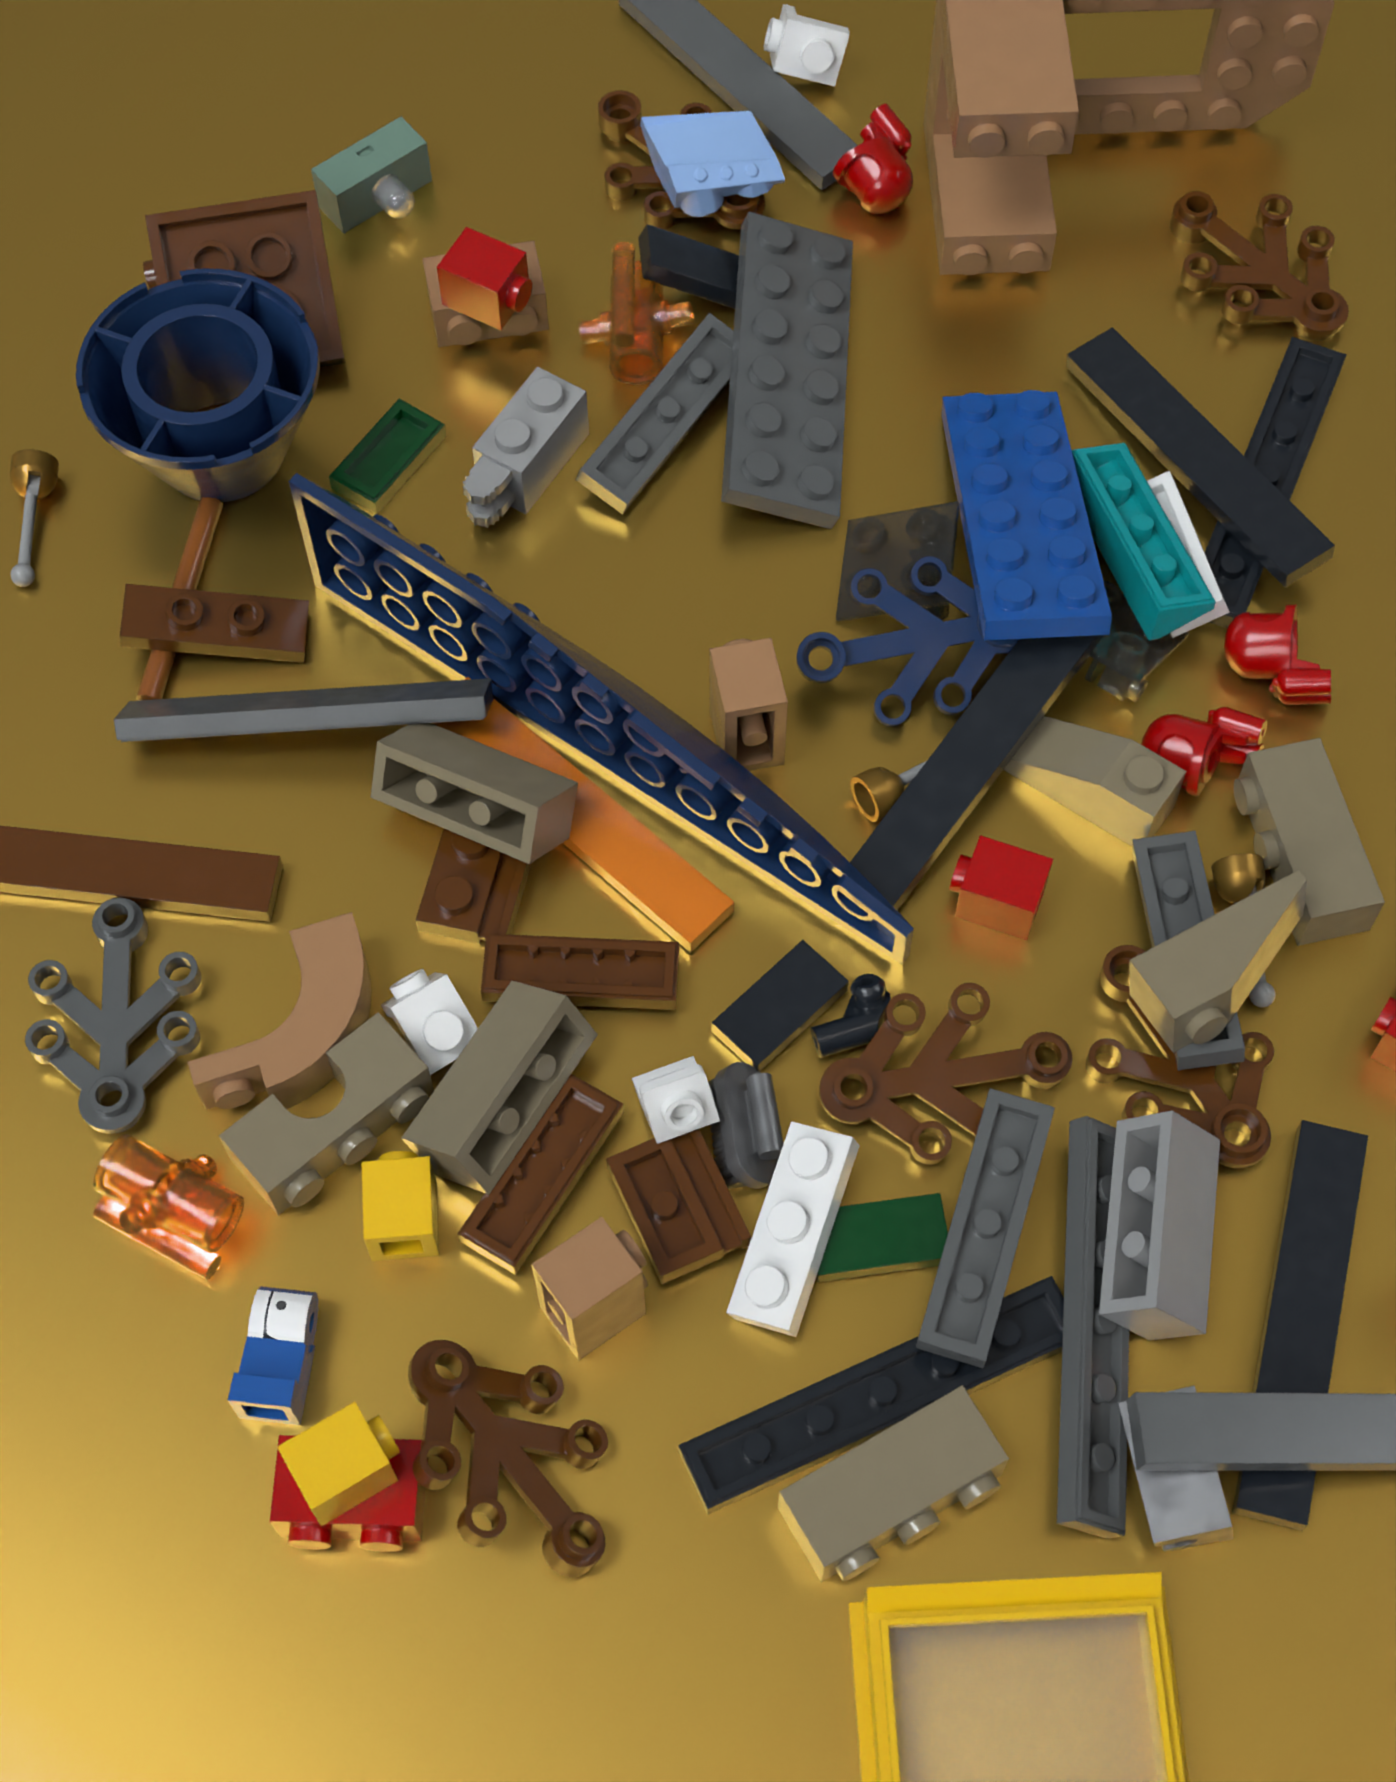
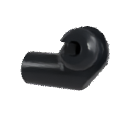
(860, 1021)

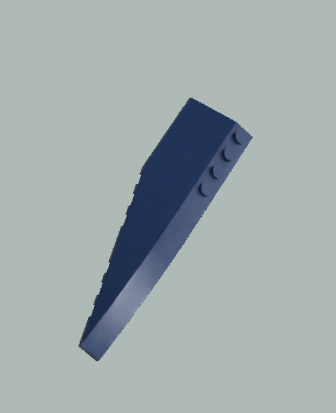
(582, 706)

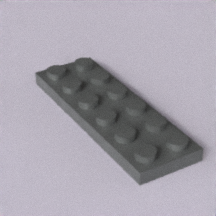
(788, 372)

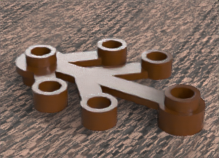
(620, 121)
(1312, 307)
(931, 1075)
(1218, 1111)
(502, 1445)

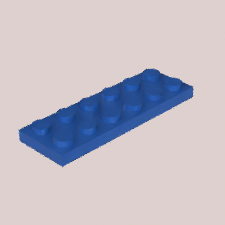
(1024, 517)

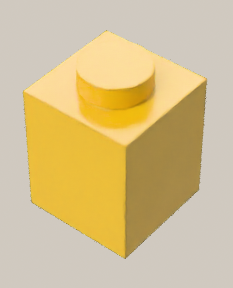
(400, 1206)
(341, 1461)

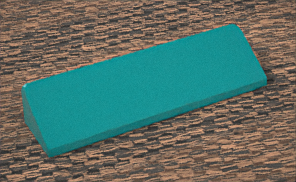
(1139, 541)

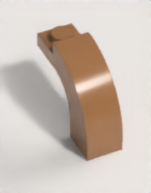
(294, 1056)

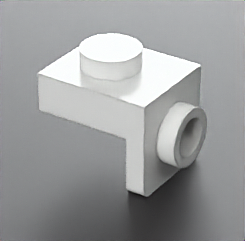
(805, 46)
(430, 1017)
(676, 1099)

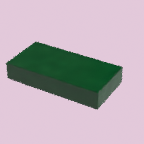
(388, 456)
(885, 1238)

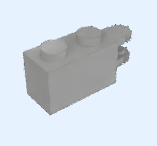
(525, 447)

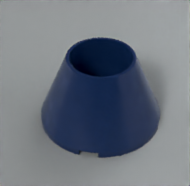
(195, 347)

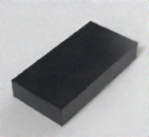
(688, 265)
(780, 1006)

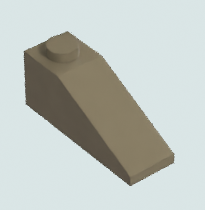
(1099, 777)
(1206, 972)

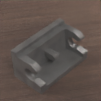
(1181, 1505)

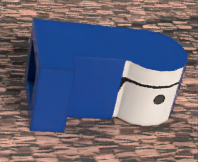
(276, 1357)

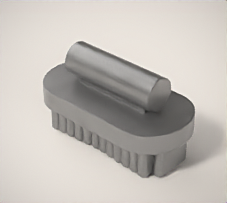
(749, 1126)

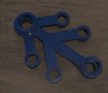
(925, 637)

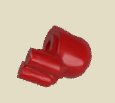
(878, 166)
(1268, 649)
(1202, 745)

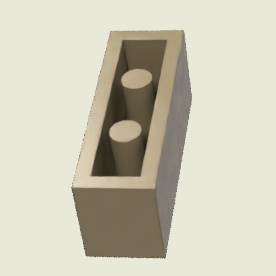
(474, 790)
(1308, 827)
(500, 1086)
(893, 1486)

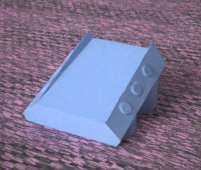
(710, 158)

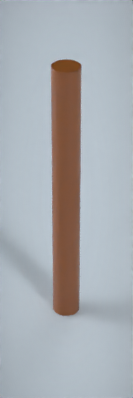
(187, 577)

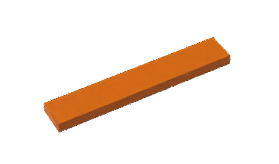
(613, 839)

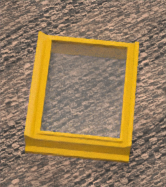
(1017, 1681)

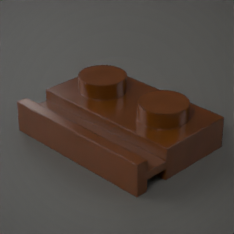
(471, 890)
(678, 1204)

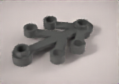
(116, 1023)

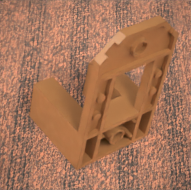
(1009, 98)

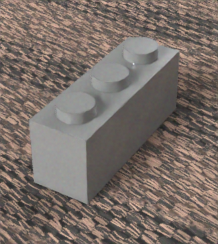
(1160, 1227)

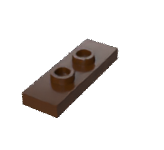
(214, 623)
(584, 969)
(541, 1175)

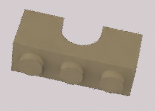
(293, 1155)

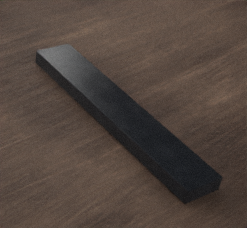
(1279, 452)
(1200, 457)
(968, 762)
(1305, 1300)
(863, 1402)

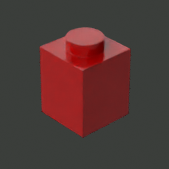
(484, 278)
(1000, 886)

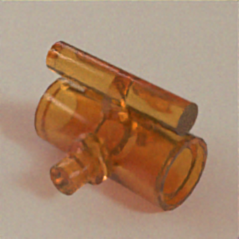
(635, 321)
(167, 1203)

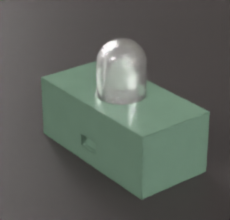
(373, 176)

